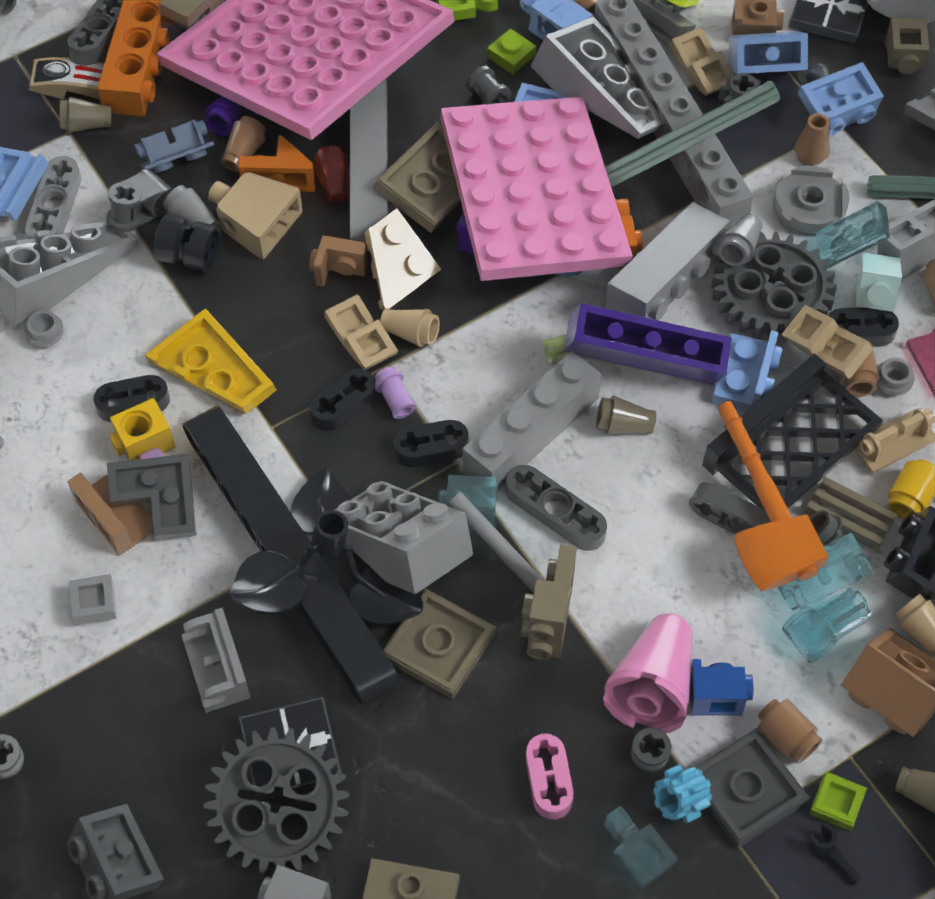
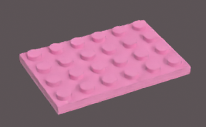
(534, 188)

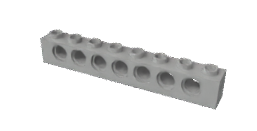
(702, 167)

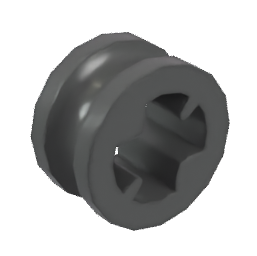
(645, 760)

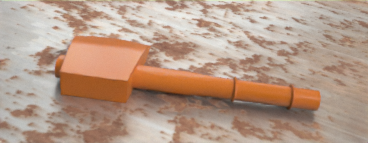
(786, 545)

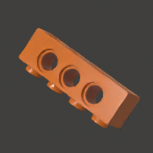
(132, 59)

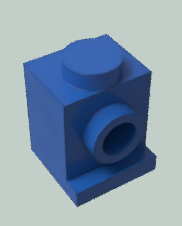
(719, 689)

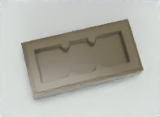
(406, 881)

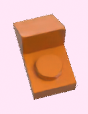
(288, 167)

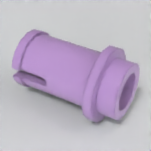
(391, 386)

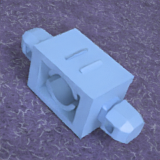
(552, 15)

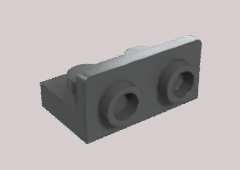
(113, 855)

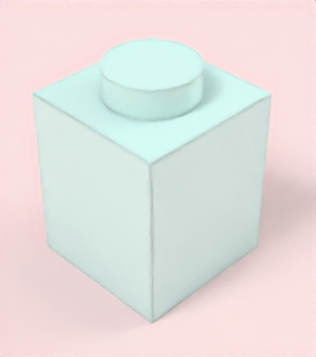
(878, 282)

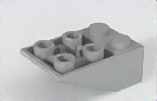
(406, 535)

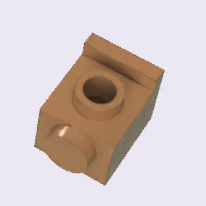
(756, 17)

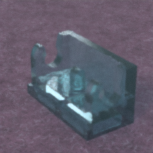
(844, 567)

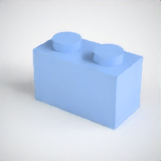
(768, 52)

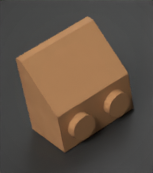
(895, 682)

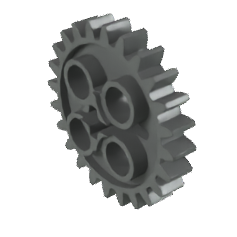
(773, 285)
(268, 841)

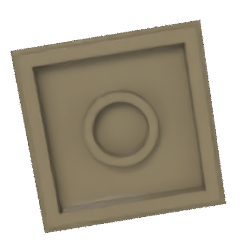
(440, 644)

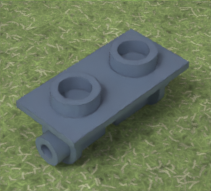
(187, 143)

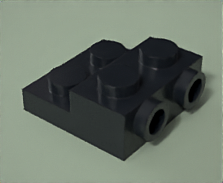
(914, 561)

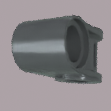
(136, 201)

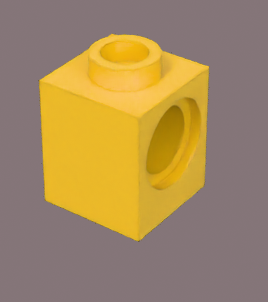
(140, 418)

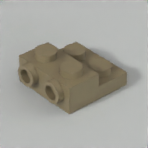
(548, 609)

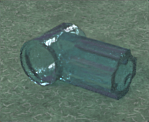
(819, 629)

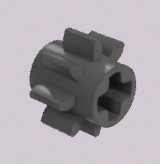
(737, 86)

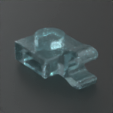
(641, 852)

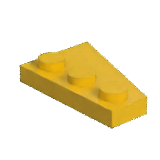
(212, 362)

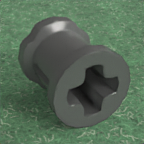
(487, 87)

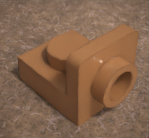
(338, 255)

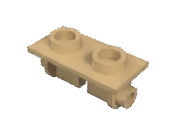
(897, 439)

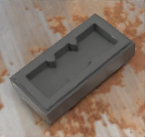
(662, 15)

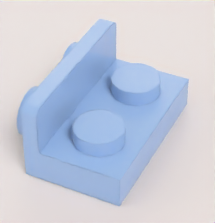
(843, 97)
(748, 371)

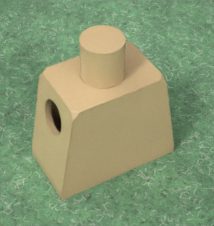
(256, 211)

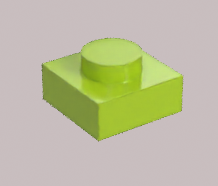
(511, 51)

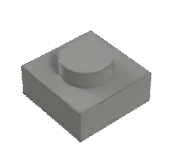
(92, 599)

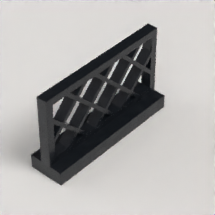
(773, 409)

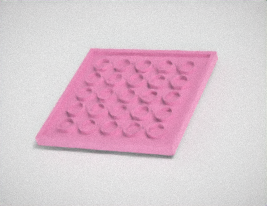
(302, 57)

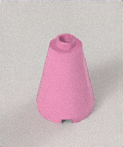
(654, 677)

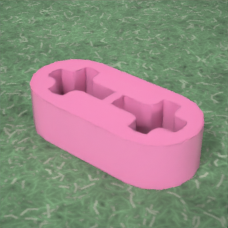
(558, 774)

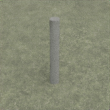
(496, 541)

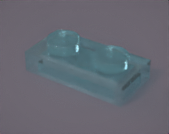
(853, 234)

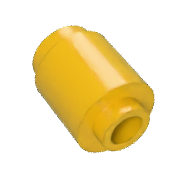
(913, 488)

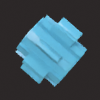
(682, 793)

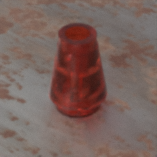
(332, 172)

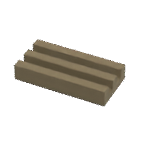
(855, 508)

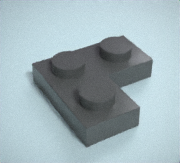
(165, 484)

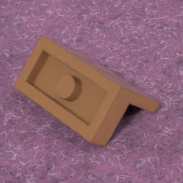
(120, 525)

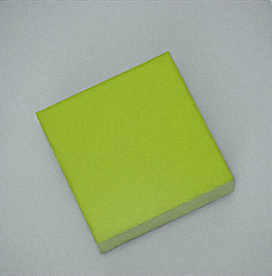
(838, 801)

